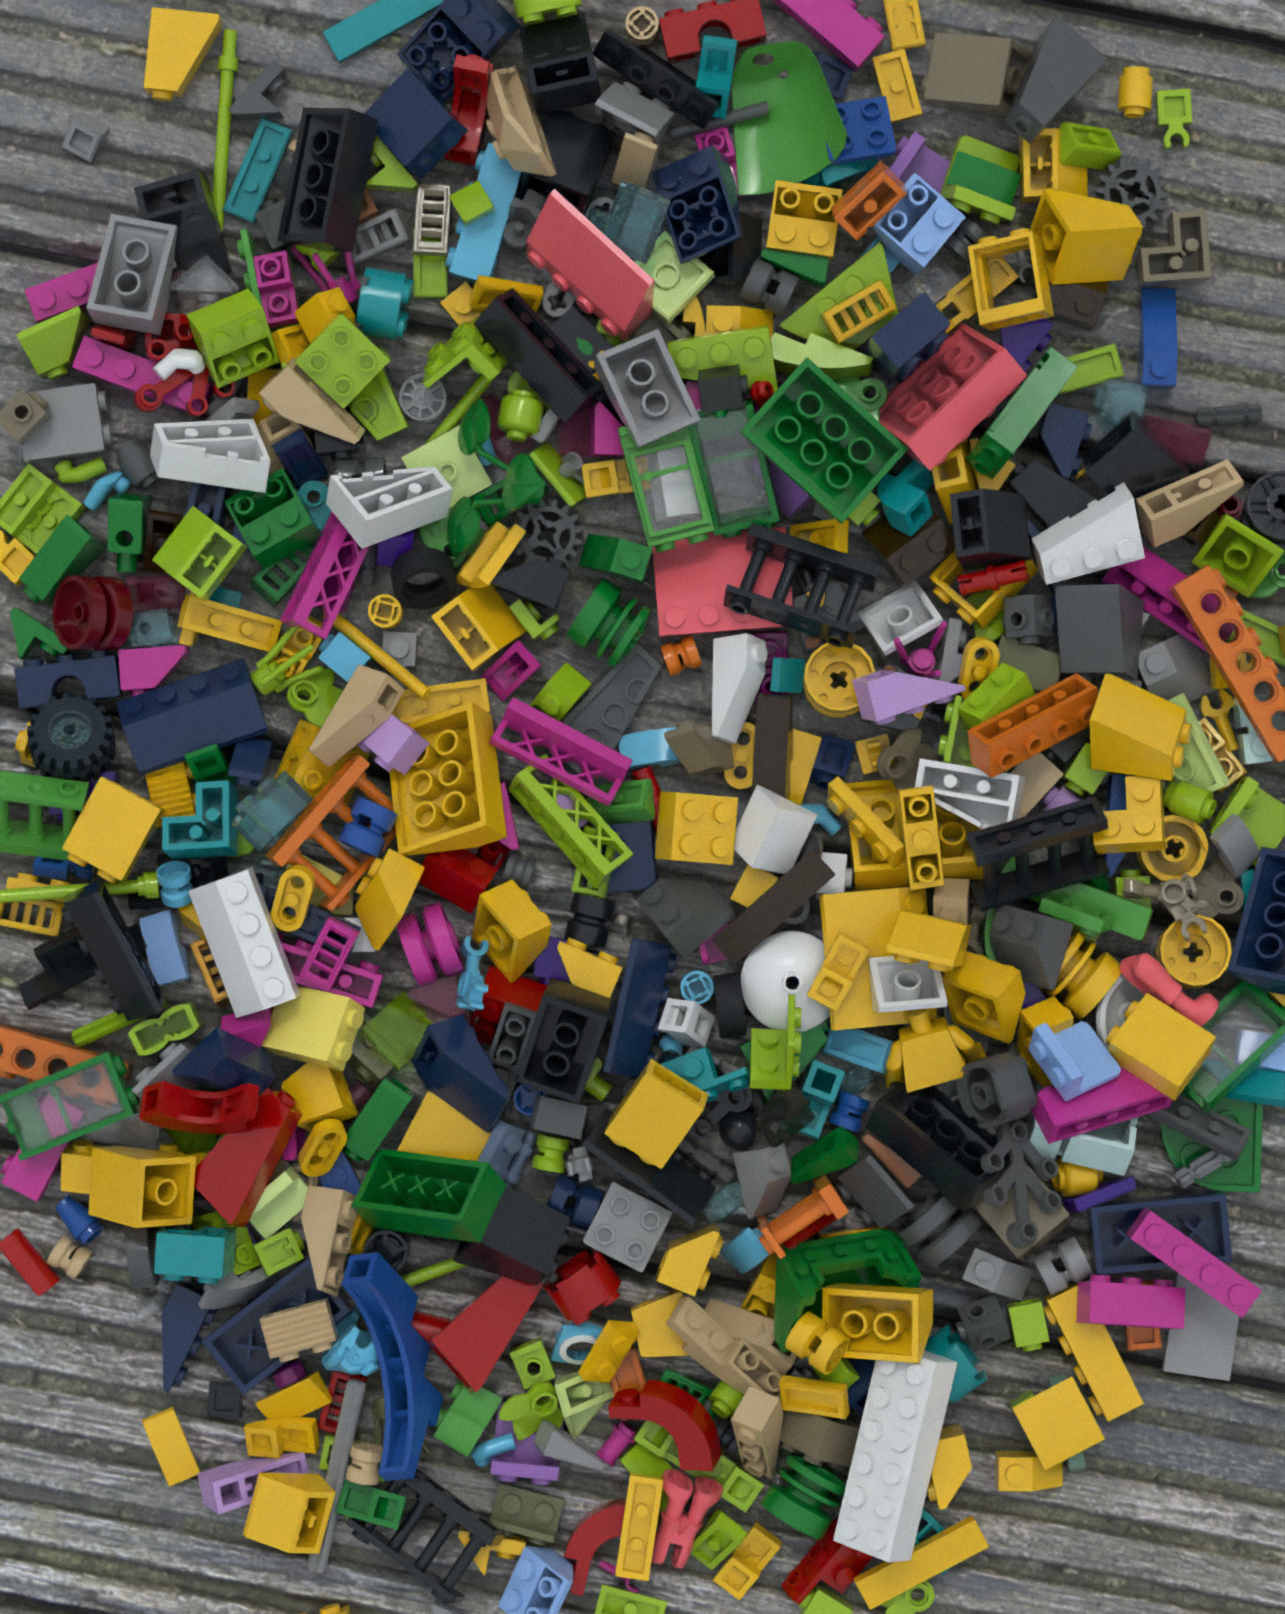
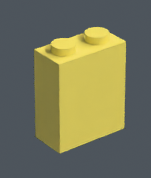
(315, 1028)

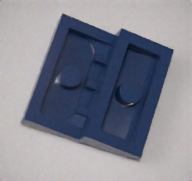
(641, 868)

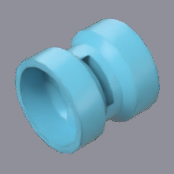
(175, 883)
(694, 983)

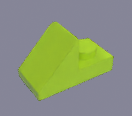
(393, 175)
(717, 1539)

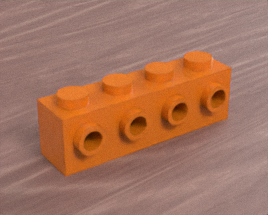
(1032, 725)

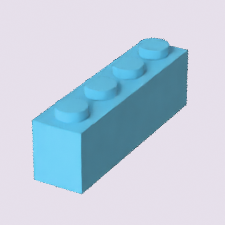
(483, 239)

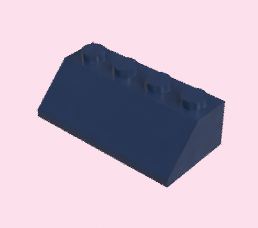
(192, 714)
(1260, 940)
(638, 1007)

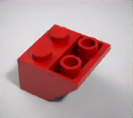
(463, 873)
(520, 992)

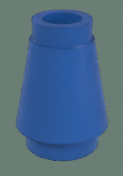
(79, 1223)

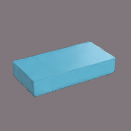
(859, 1048)

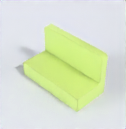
(279, 1202)

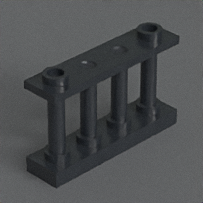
(798, 554)
(1034, 833)
(455, 1514)

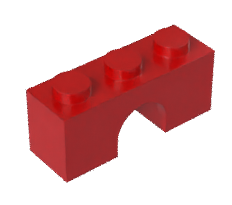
(682, 29)

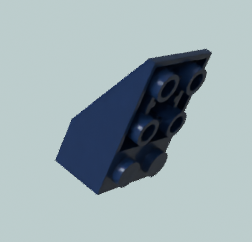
(458, 29)
(702, 203)
(460, 1071)

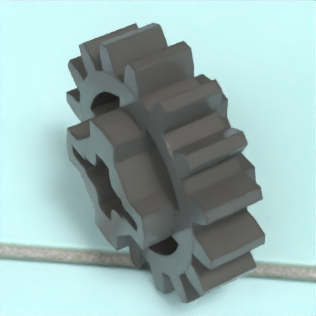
(1144, 199)
(561, 526)

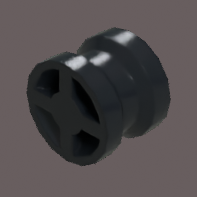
(726, 1436)

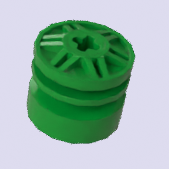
(609, 623)
(805, 1495)

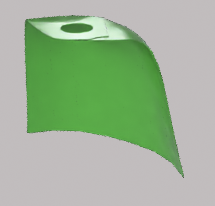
(801, 119)

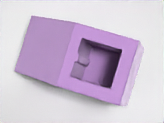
(395, 745)

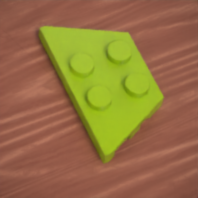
(858, 276)

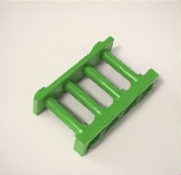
(34, 837)

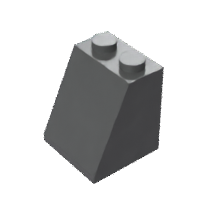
(1099, 630)

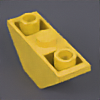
(954, 476)
(920, 836)

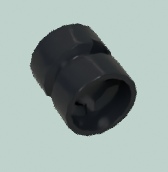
(589, 920)
(391, 1245)

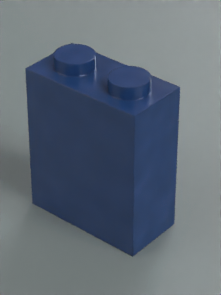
(415, 123)

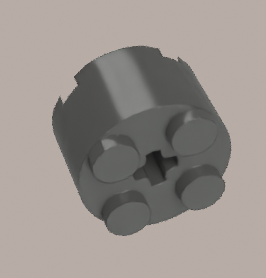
(996, 1090)

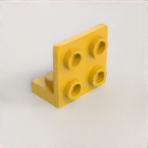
(305, 767)

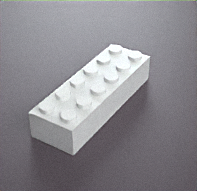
(895, 1456)

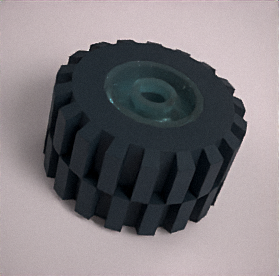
(71, 738)

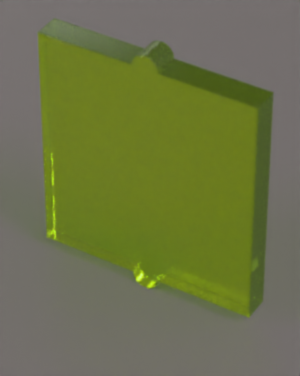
(397, 1030)

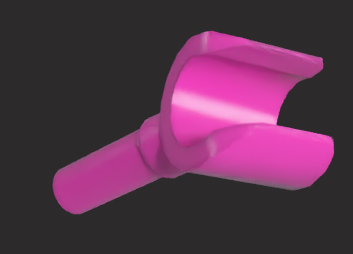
(611, 1569)

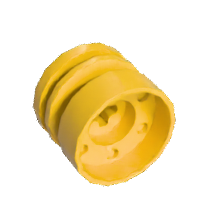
(830, 662)
(1212, 947)
(1084, 978)

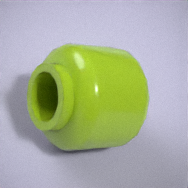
(520, 415)

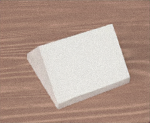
(900, 615)
(772, 831)
(904, 985)

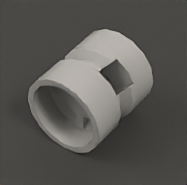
(1073, 1260)

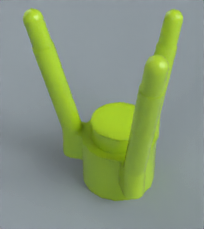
(271, 675)

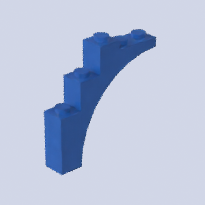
(402, 1354)

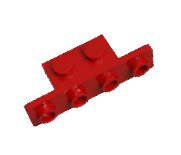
(825, 1562)

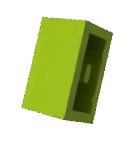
(233, 337)
(199, 553)

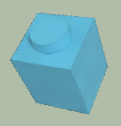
(342, 655)

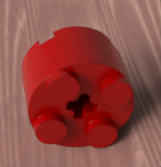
(583, 1285)

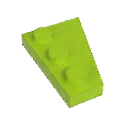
(746, 347)
(379, 408)

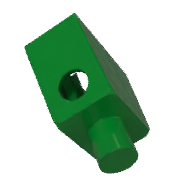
(129, 514)

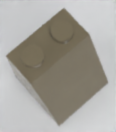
(974, 73)
(1047, 1224)

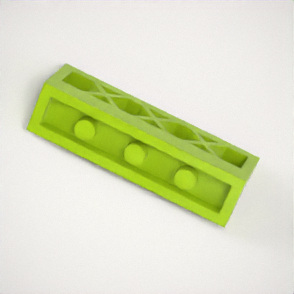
(564, 831)

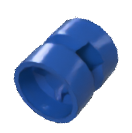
(364, 839)

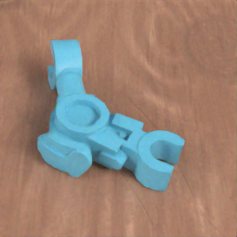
(471, 984)

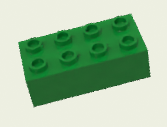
(429, 1195)

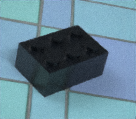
(565, 1040)

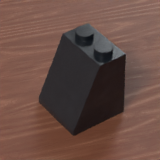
(579, 157)
(1133, 456)
(518, 1240)

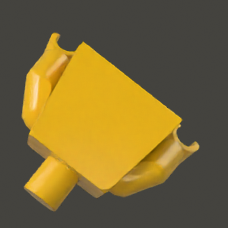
(929, 1052)

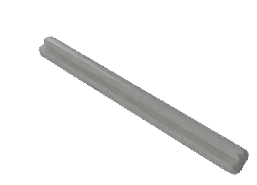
(338, 1464)

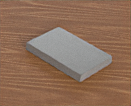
(1208, 1336)

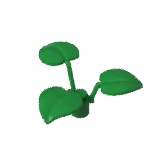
(520, 486)

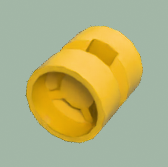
(808, 1335)

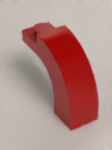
(469, 106)
(199, 1111)
(679, 1414)
(589, 1534)

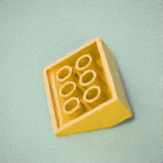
(453, 787)
(882, 800)
(869, 919)

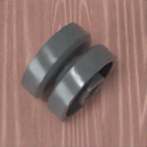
(938, 1228)

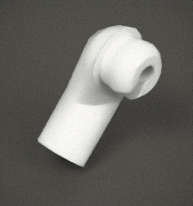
(180, 359)

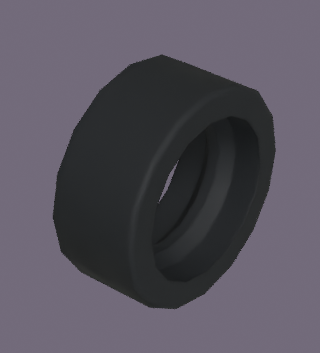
(425, 595)
(729, 1005)

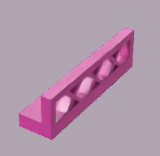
(314, 575)
(564, 741)

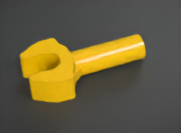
(1221, 717)

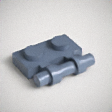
(508, 1150)

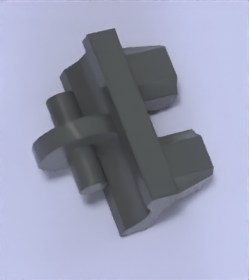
(522, 218)

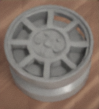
(422, 403)

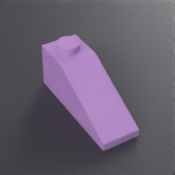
(234, 1483)

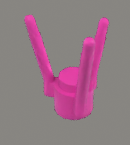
(348, 287)
(921, 661)

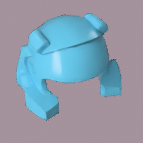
(353, 1350)

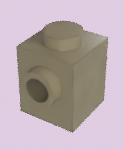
(24, 415)

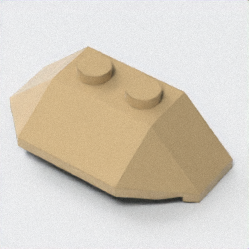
(516, 124)

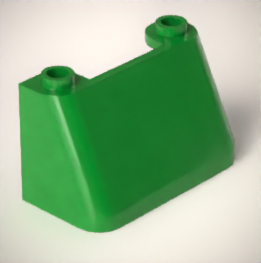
(854, 1258)

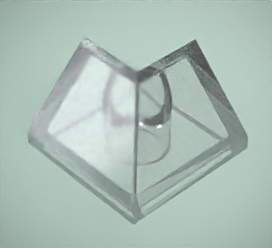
(200, 286)

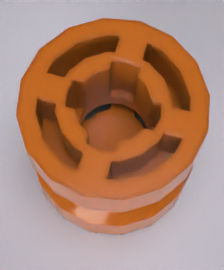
(688, 652)

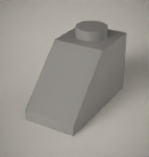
(762, 1177)
(995, 1273)

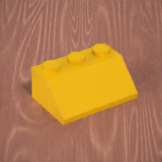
(880, 1320)

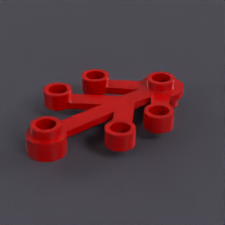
(176, 378)

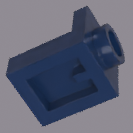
(835, 73)
(831, 761)

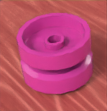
(433, 943)

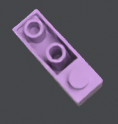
(891, 693)

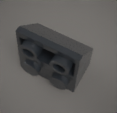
(989, 528)

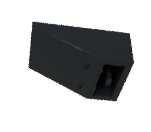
(560, 64)
(189, 204)

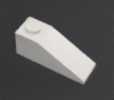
(736, 680)

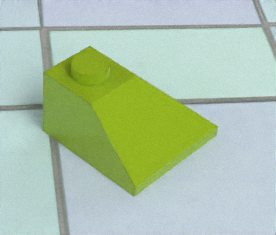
(55, 342)
(1238, 554)

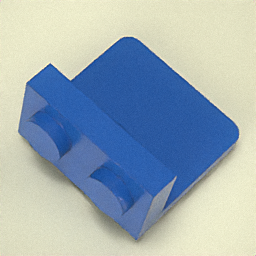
(867, 130)

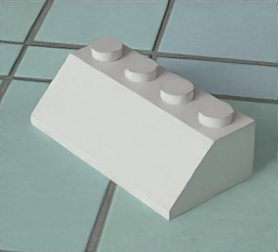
(244, 943)

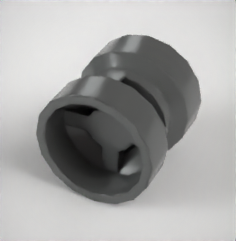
(967, 235)

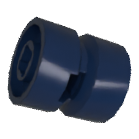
(585, 1206)

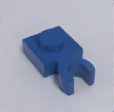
(60, 868)

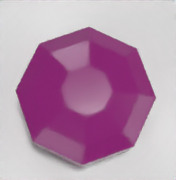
(289, 1373)

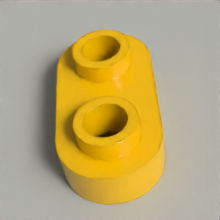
(977, 668)
(743, 757)
(294, 896)
(322, 1147)

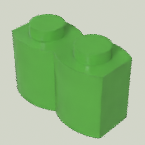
(466, 1417)

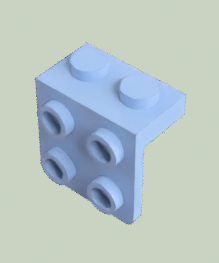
(1073, 1058)

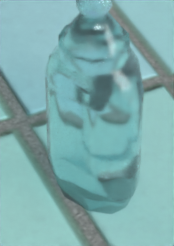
(724, 1203)

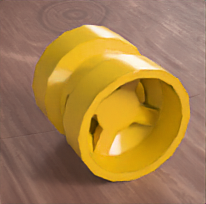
(385, 611)

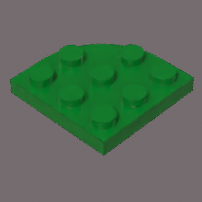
(1234, 1175)

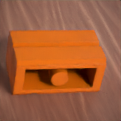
(868, 200)

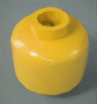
(1075, 1179)

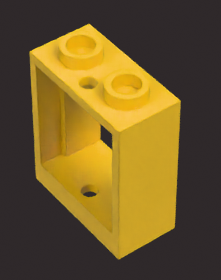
(1015, 313)
(948, 572)

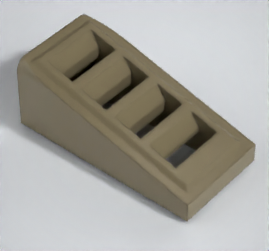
(432, 199)

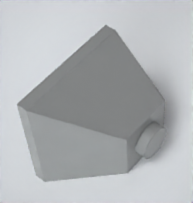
(1174, 668)

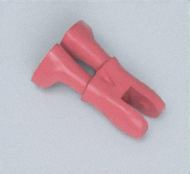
(1152, 978)
(677, 1524)

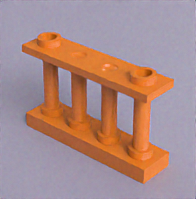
(309, 826)
(822, 1201)

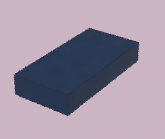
(299, 458)

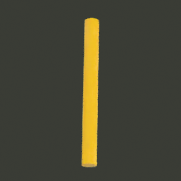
(381, 657)

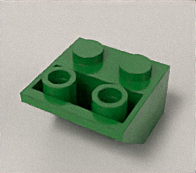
(273, 521)

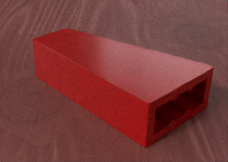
(244, 1161)
(482, 1330)

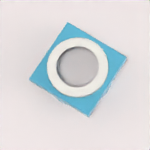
(571, 1334)

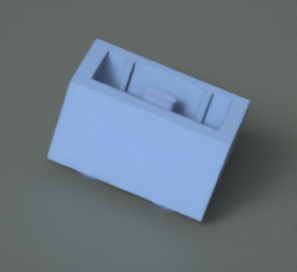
(918, 225)
(537, 1583)

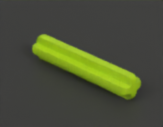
(102, 1027)

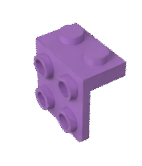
(919, 159)
(523, 1461)

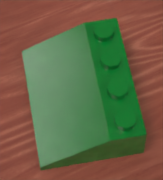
(823, 440)

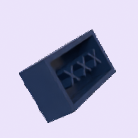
(907, 339)
(1197, 1215)
(240, 1340)

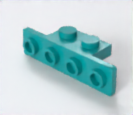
(700, 1071)

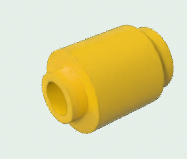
(1135, 91)

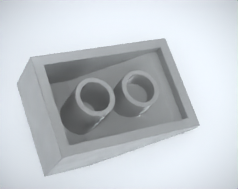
(627, 111)
(133, 275)
(646, 388)

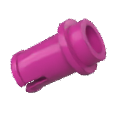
(617, 1442)

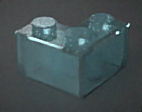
(633, 220)
(270, 809)

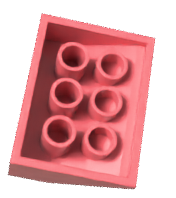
(590, 267)
(950, 395)
(694, 581)

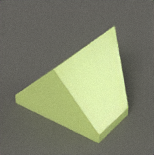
(580, 1400)

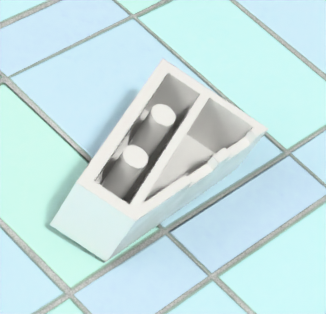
(211, 453)
(388, 505)
(1091, 540)
(972, 792)

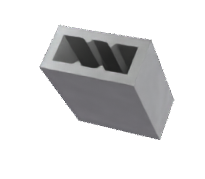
(75, 425)

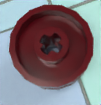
(92, 612)

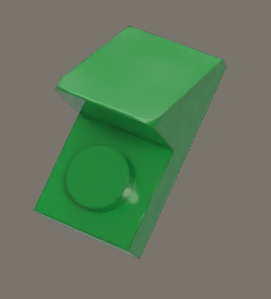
(29, 631)

